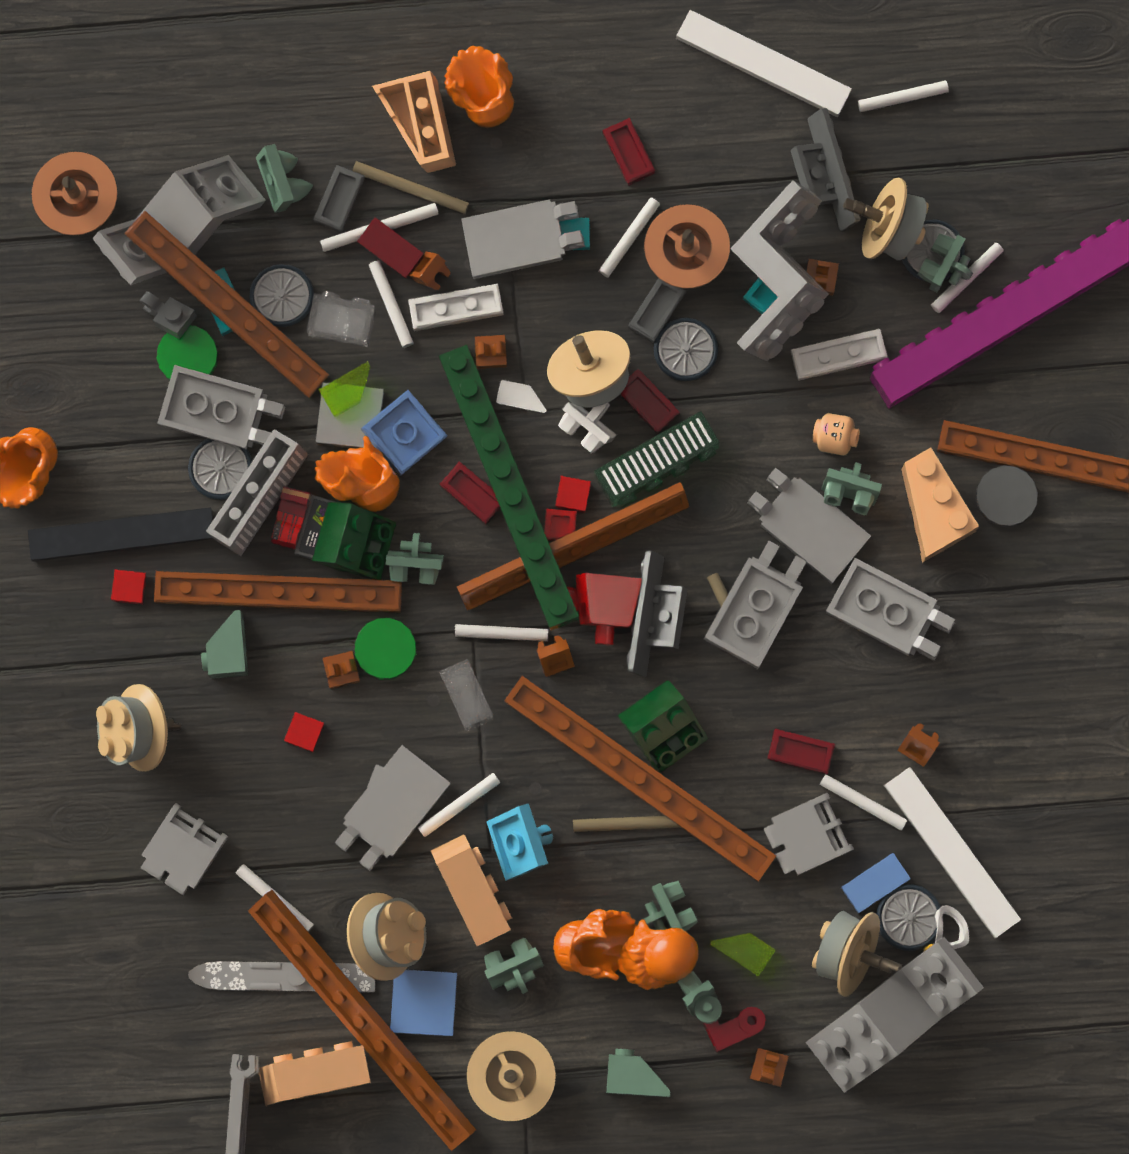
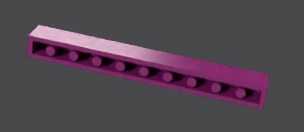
(1003, 316)

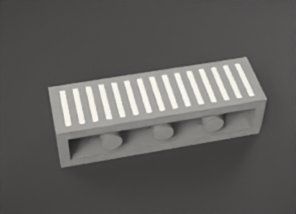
(257, 492)

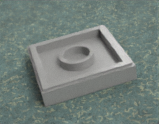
(346, 428)

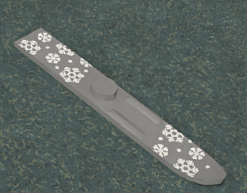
(267, 976)

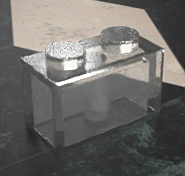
(341, 319)
(466, 695)

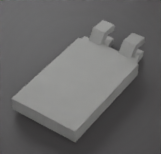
(519, 237)
(216, 408)
(809, 526)
(756, 607)
(888, 610)
(392, 806)
(239, 1102)

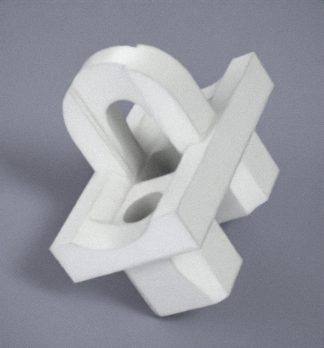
(598, 432)

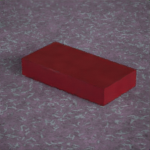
(628, 151)
(390, 247)
(649, 402)
(471, 492)
(800, 751)

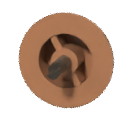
(74, 193)
(687, 246)

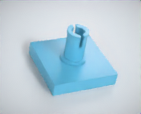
(519, 841)

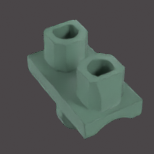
(936, 273)
(851, 485)
(428, 563)
(665, 896)
(516, 970)
(700, 999)

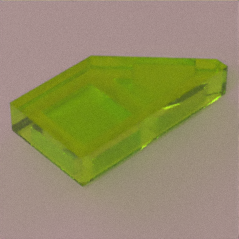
(346, 391)
(746, 951)

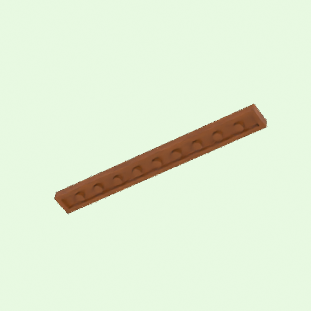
(640, 778)
(361, 1020)

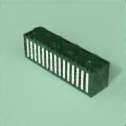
(657, 459)

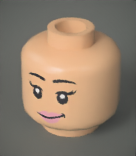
(835, 434)

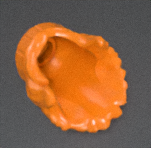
(481, 85)
(25, 466)
(359, 476)
(594, 943)
(657, 956)

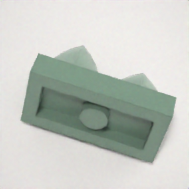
(281, 190)

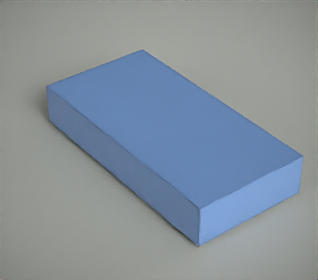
(875, 883)

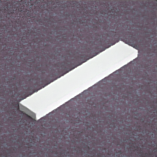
(763, 63)
(952, 852)

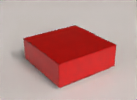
(573, 494)
(559, 523)
(128, 586)
(304, 732)

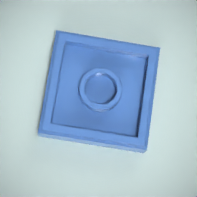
(404, 432)
(424, 1003)

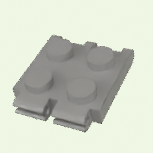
(807, 836)
(181, 851)

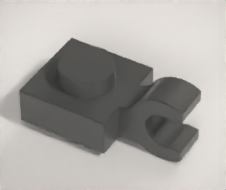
(170, 317)

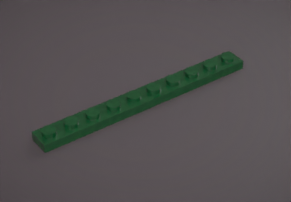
(509, 488)

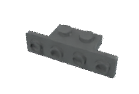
(823, 170)
(657, 615)

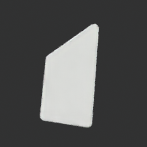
(519, 396)

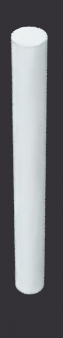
(392, 222)

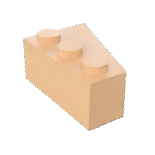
(420, 117)
(936, 505)
(472, 889)
(314, 1073)

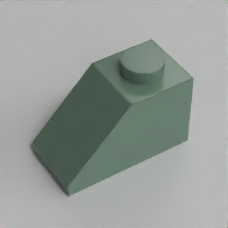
(227, 649)
(633, 1076)

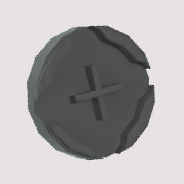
(1006, 496)

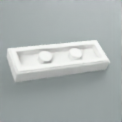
(455, 307)
(838, 354)

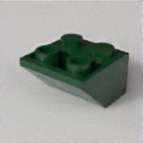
(354, 540)
(663, 726)

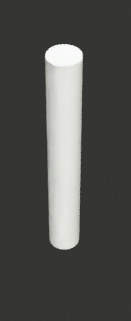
(903, 96)
(629, 237)
(977, 268)
(391, 304)
(497, 632)
(863, 802)
(458, 805)
(262, 888)

